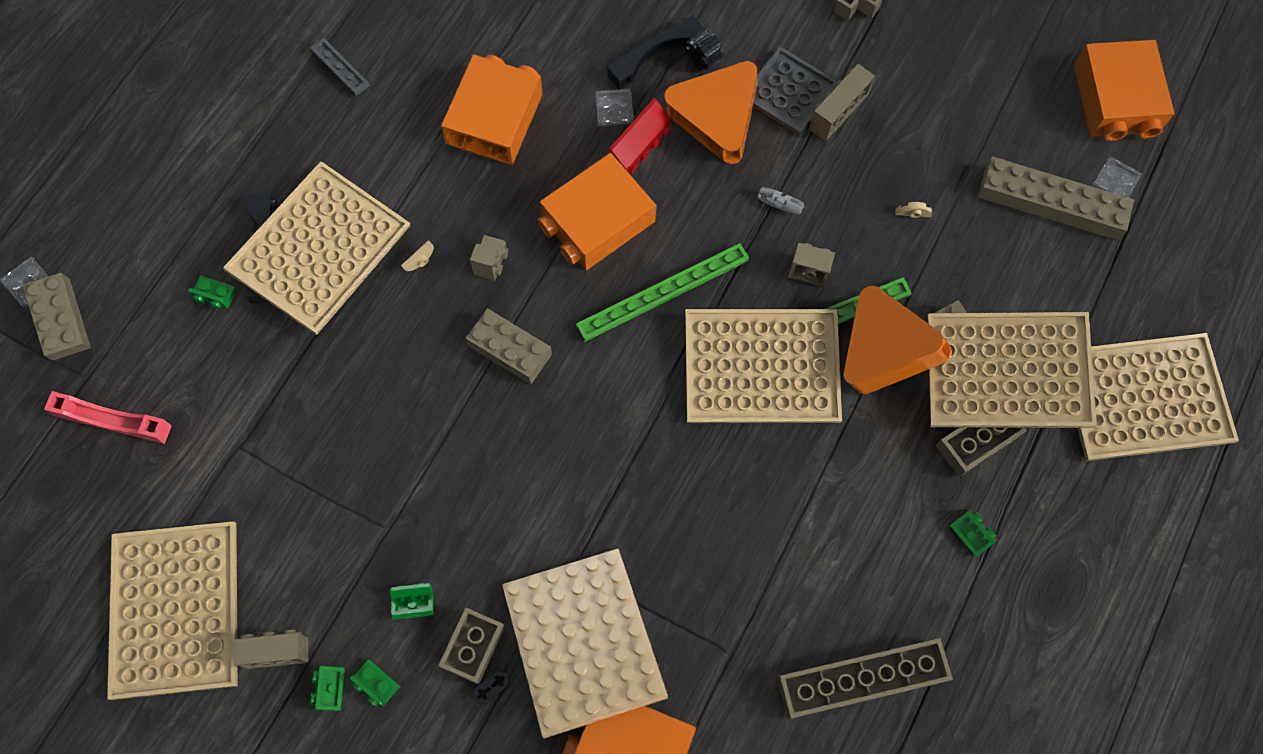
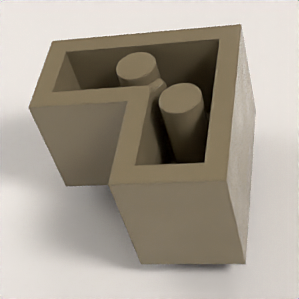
(847, 8)
(488, 257)

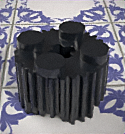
(705, 50)

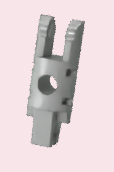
(780, 201)

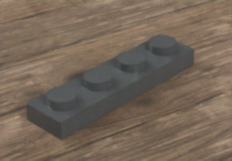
(339, 66)

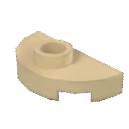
(914, 210)
(419, 258)

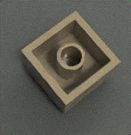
(811, 264)

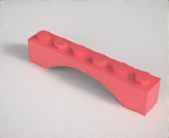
(135, 425)

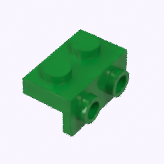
(412, 601)

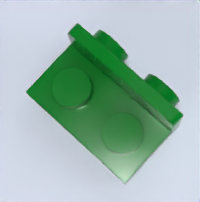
(212, 292)
(973, 532)
(374, 683)
(326, 688)

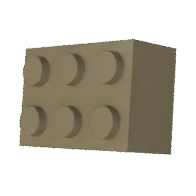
(472, 646)
(270, 650)

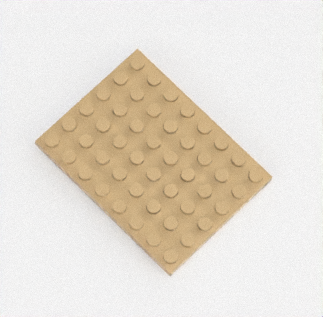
(317, 247)
(762, 366)
(1014, 371)
(1156, 398)
(173, 610)
(583, 643)

